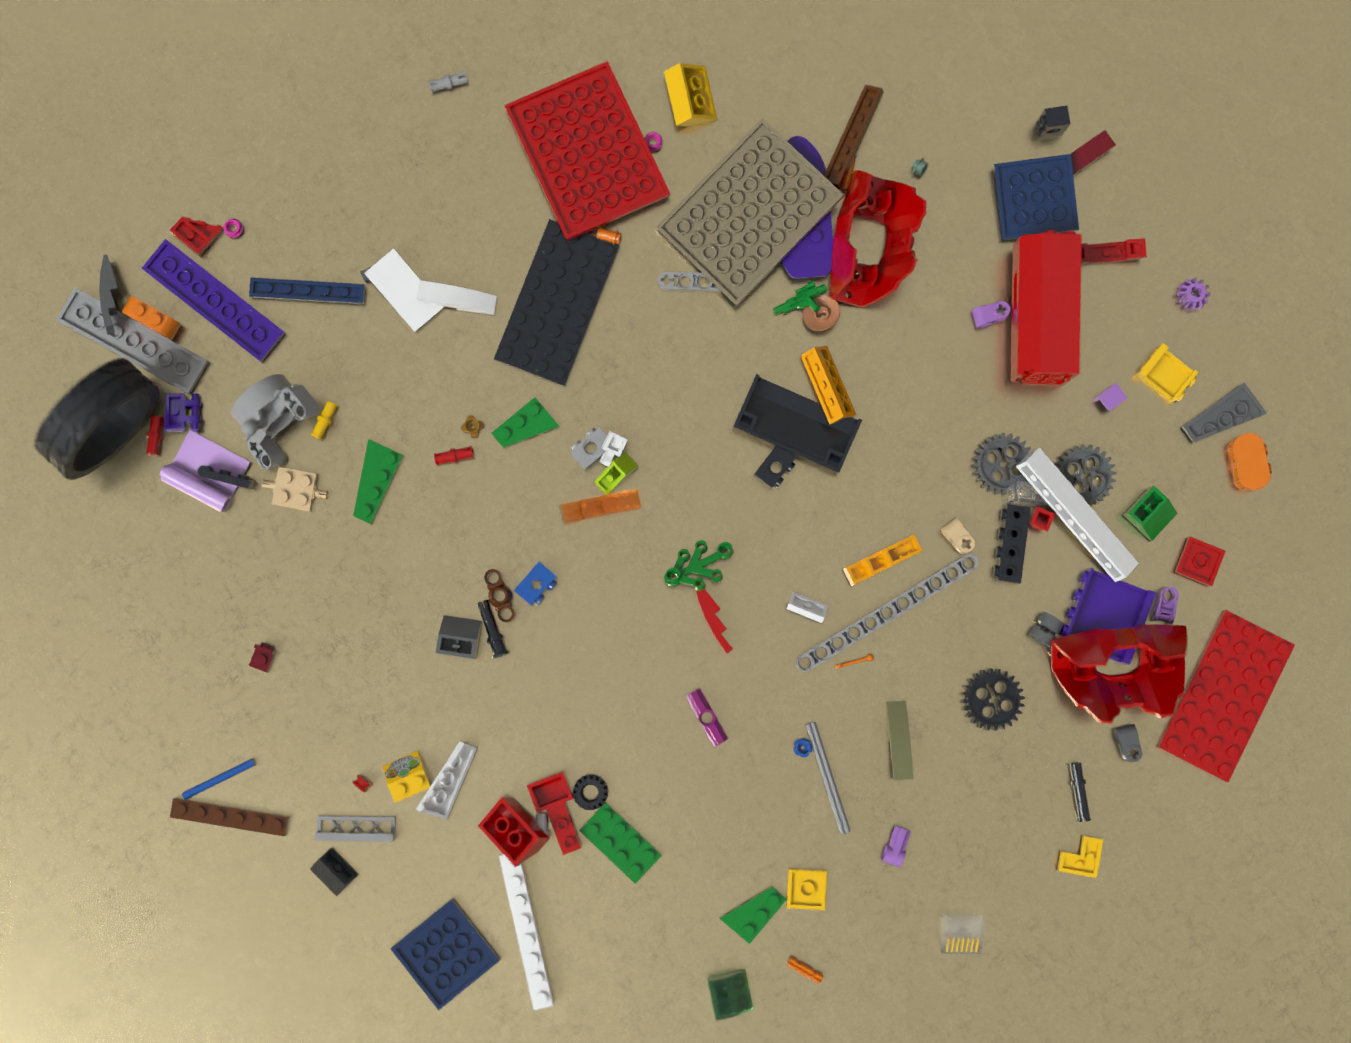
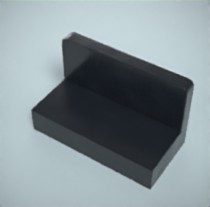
(333, 872)

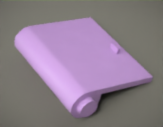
(184, 471)

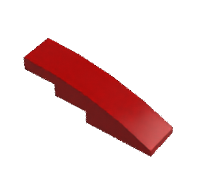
(709, 610)

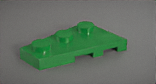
(524, 424)
(753, 915)

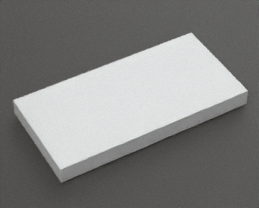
(400, 288)

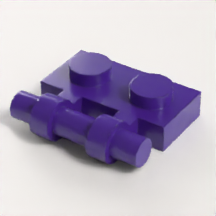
(176, 412)

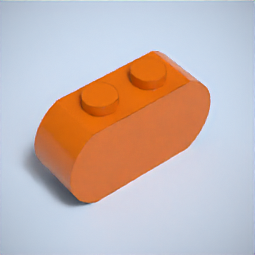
(151, 318)
(1249, 462)

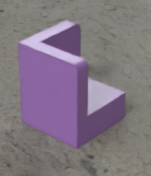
(1112, 397)

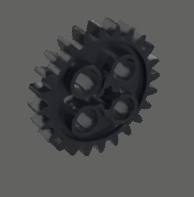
(977, 705)

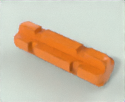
(805, 970)

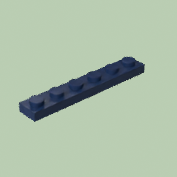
(307, 290)

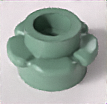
(919, 167)

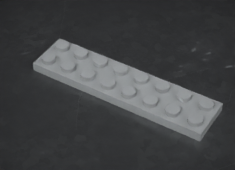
(133, 342)

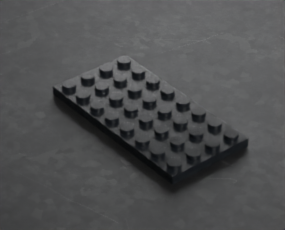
(556, 304)

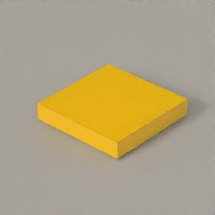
(806, 889)

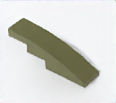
(899, 740)

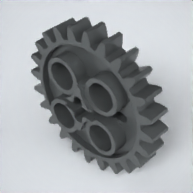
(986, 468)
(1101, 469)

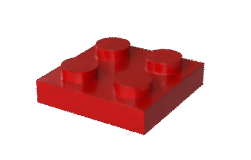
(1200, 561)

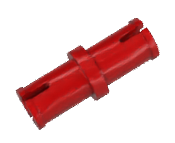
(154, 435)
(453, 455)

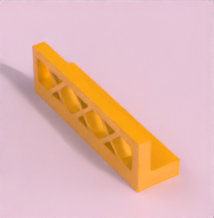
(826, 384)

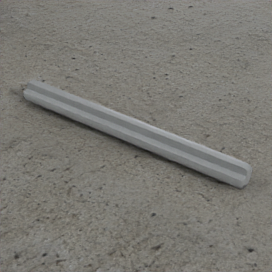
(828, 778)

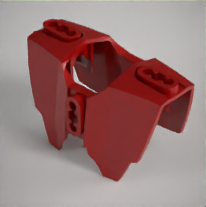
(902, 214)
(1151, 686)

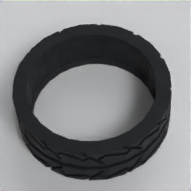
(96, 418)

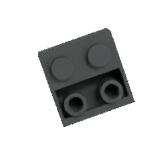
(458, 637)

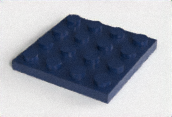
(1036, 196)
(445, 954)

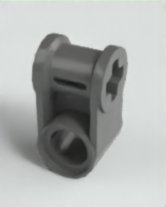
(1129, 740)

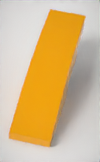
(883, 560)

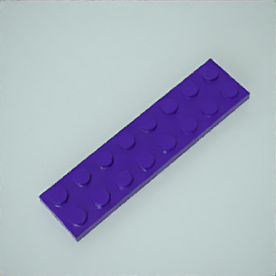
(213, 300)

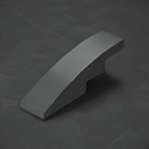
(107, 290)

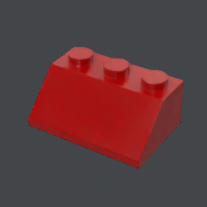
(513, 831)

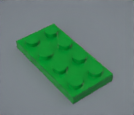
(620, 842)

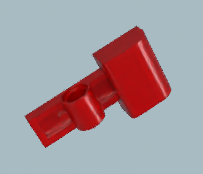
(551, 796)

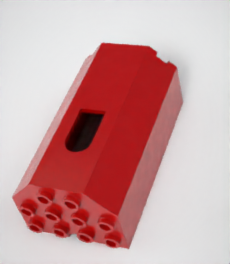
(1046, 308)

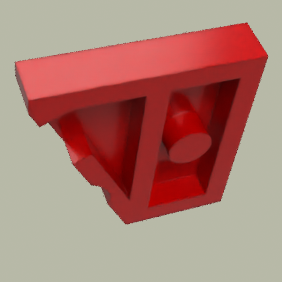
(195, 234)

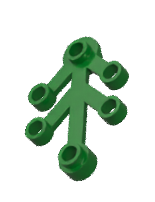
(697, 566)

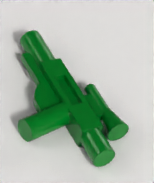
(802, 300)

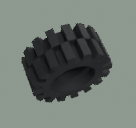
(578, 792)

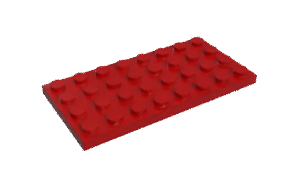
(1226, 696)

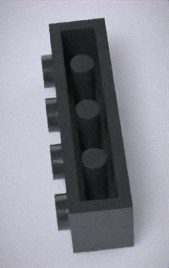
(1012, 544)

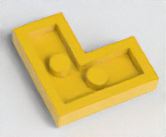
(1086, 862)

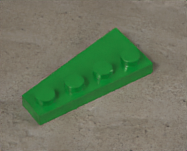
(376, 476)

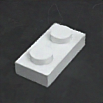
(807, 607)

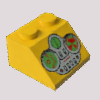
(406, 776)

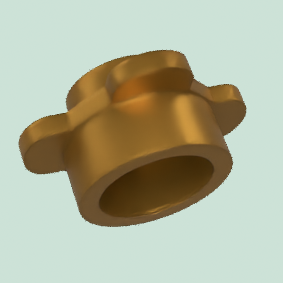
(466, 427)

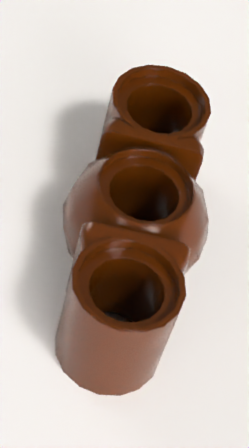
(493, 589)

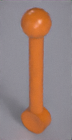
(870, 657)

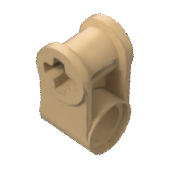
(956, 533)

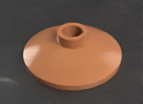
(827, 307)

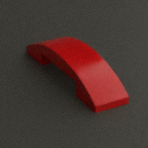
(1113, 252)

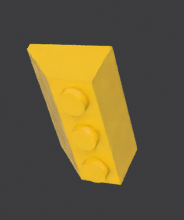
(690, 94)

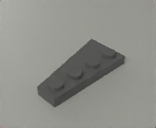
(1226, 413)

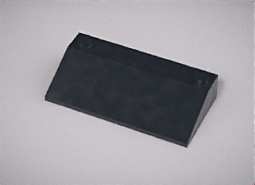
(796, 424)

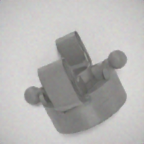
(267, 410)

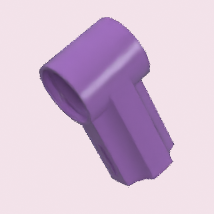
(895, 851)

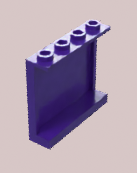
(1108, 605)

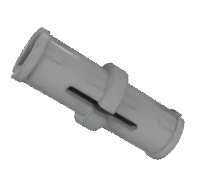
(448, 81)

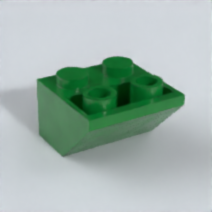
(1151, 512)

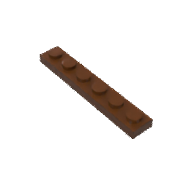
(853, 135)
(229, 817)

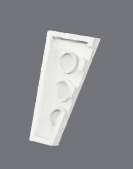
(445, 788)

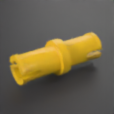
(324, 420)

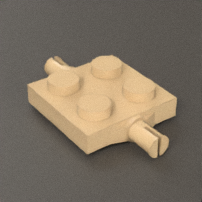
(294, 489)

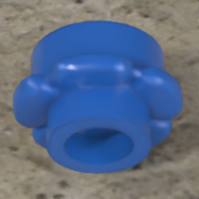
(803, 742)

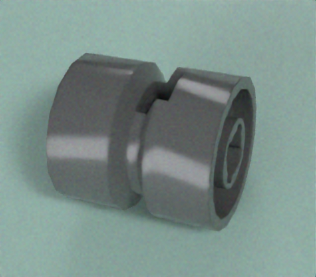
(1050, 623)

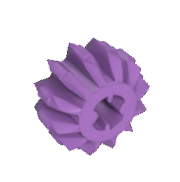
(1193, 286)

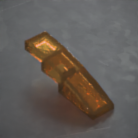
(600, 506)

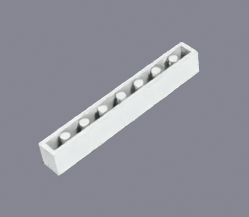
(1077, 514)
(527, 934)

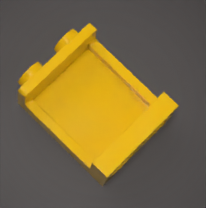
(1167, 374)

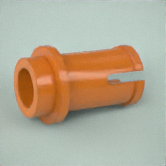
(610, 236)

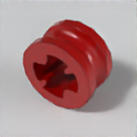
(361, 783)

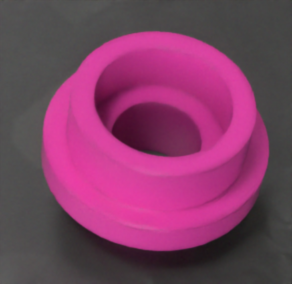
(653, 135)
(233, 222)

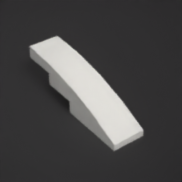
(457, 297)

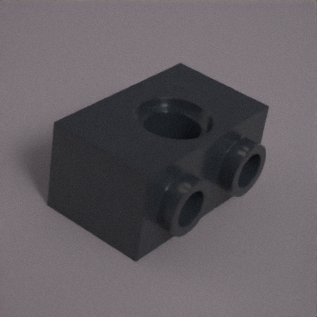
(1053, 121)
(777, 456)

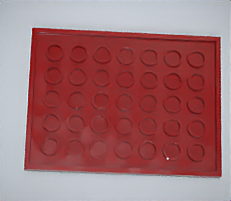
(587, 150)

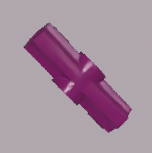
(713, 729)

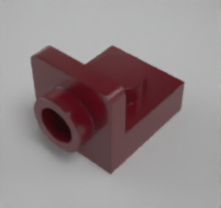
(262, 657)

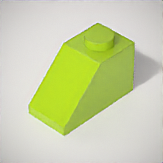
(616, 473)

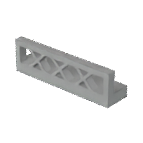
(379, 836)

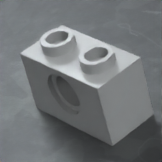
(579, 451)

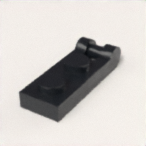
(226, 477)

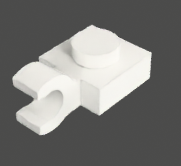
(613, 446)

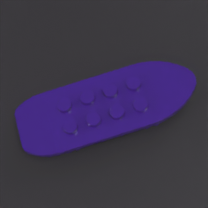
(814, 252)

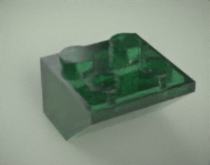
(730, 995)

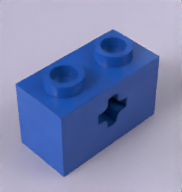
(538, 573)

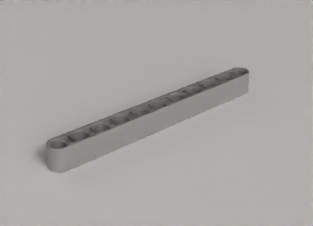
(896, 610)

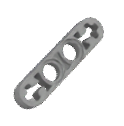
(694, 285)

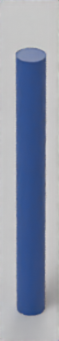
(219, 778)

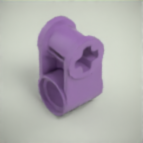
(987, 314)
(1164, 606)

